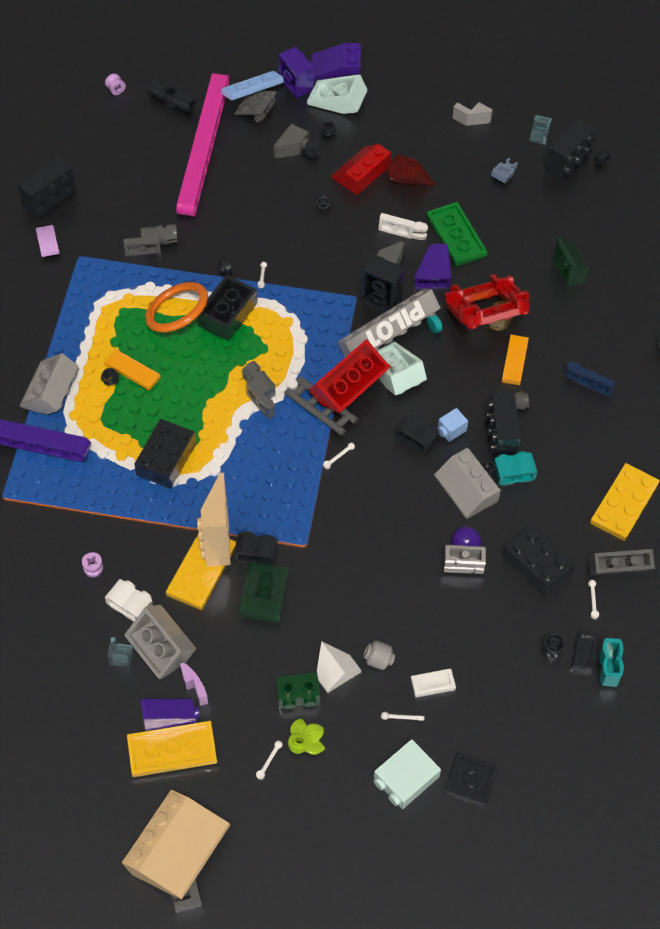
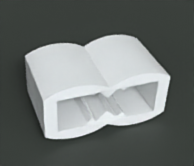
(127, 599)

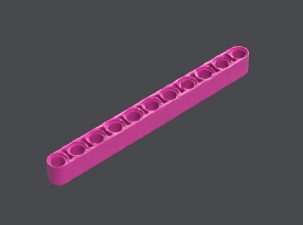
(202, 146)

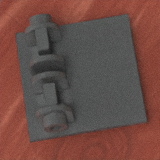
(257, 104)

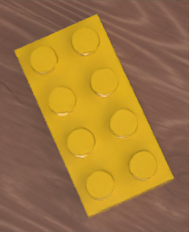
(624, 502)
(195, 579)
(171, 749)

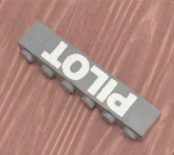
(393, 322)

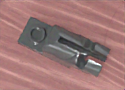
(151, 240)
(260, 388)

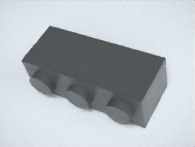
(621, 562)

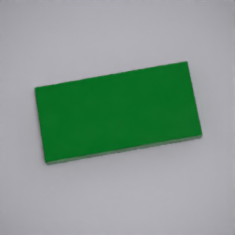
(456, 231)

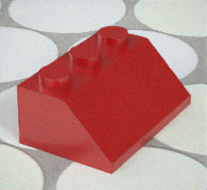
(363, 168)

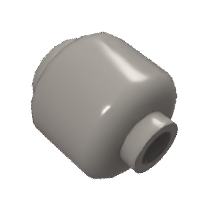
(379, 655)

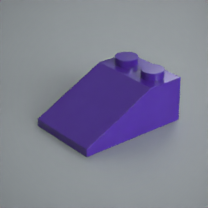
(337, 61)

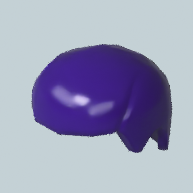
(465, 537)

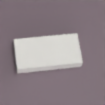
(433, 683)

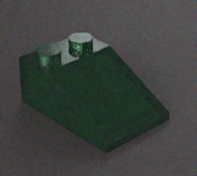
(263, 592)

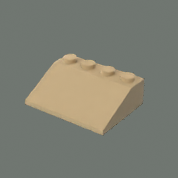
(214, 526)
(175, 844)

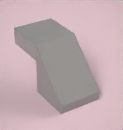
(478, 115)

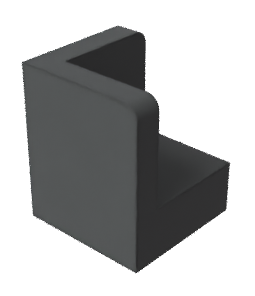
(189, 901)

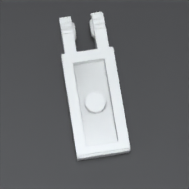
(402, 227)

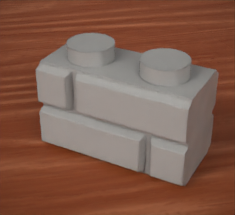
(464, 559)

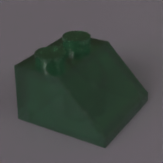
(569, 263)

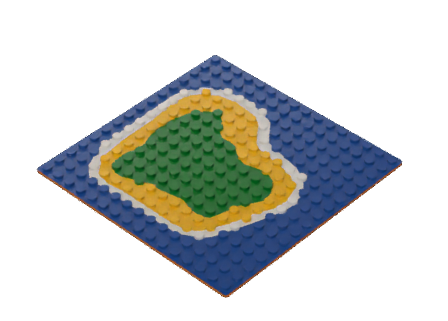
(267, 464)

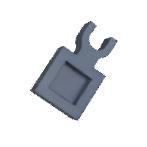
(505, 171)

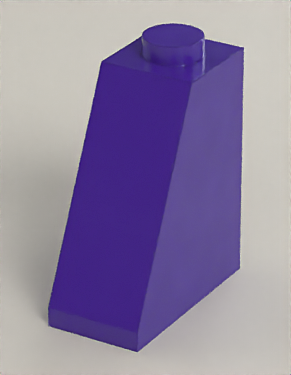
(434, 269)
(168, 713)

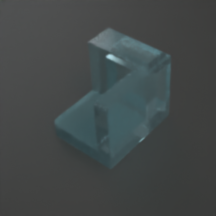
(540, 129)
(120, 653)

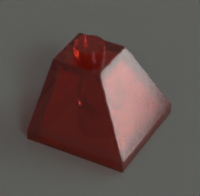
(408, 171)

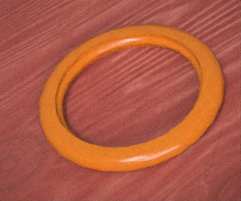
(192, 315)

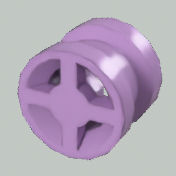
(115, 84)
(95, 569)

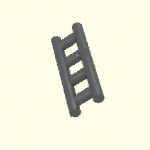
(323, 416)

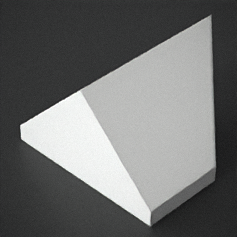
(335, 667)

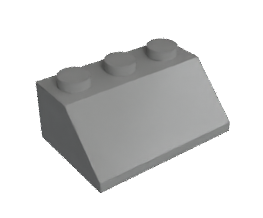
(49, 385)
(467, 483)
(159, 641)

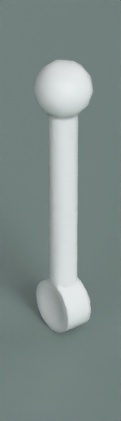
(261, 284)
(327, 464)
(594, 614)
(384, 715)
(260, 774)

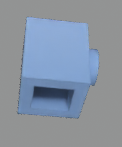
(452, 425)

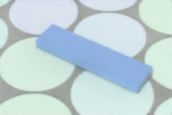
(252, 85)

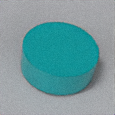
(434, 324)

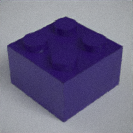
(296, 72)

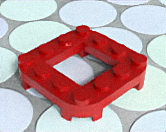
(460, 301)

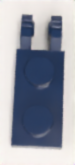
(589, 379)

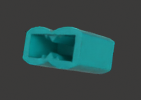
(515, 468)
(611, 662)

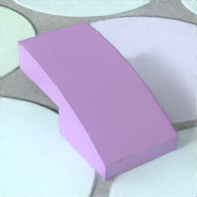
(47, 240)
(192, 681)

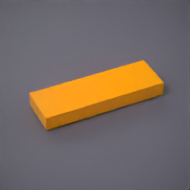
(515, 360)
(132, 369)

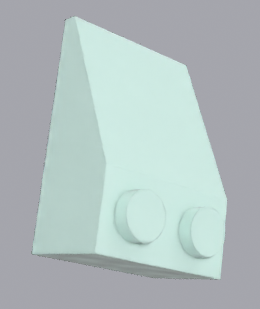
(339, 94)
(405, 369)

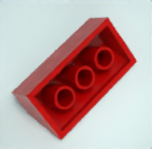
(350, 377)

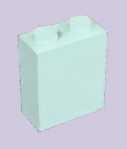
(406, 774)

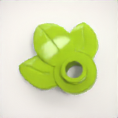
(307, 735)

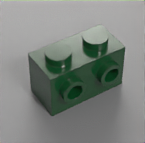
(298, 690)

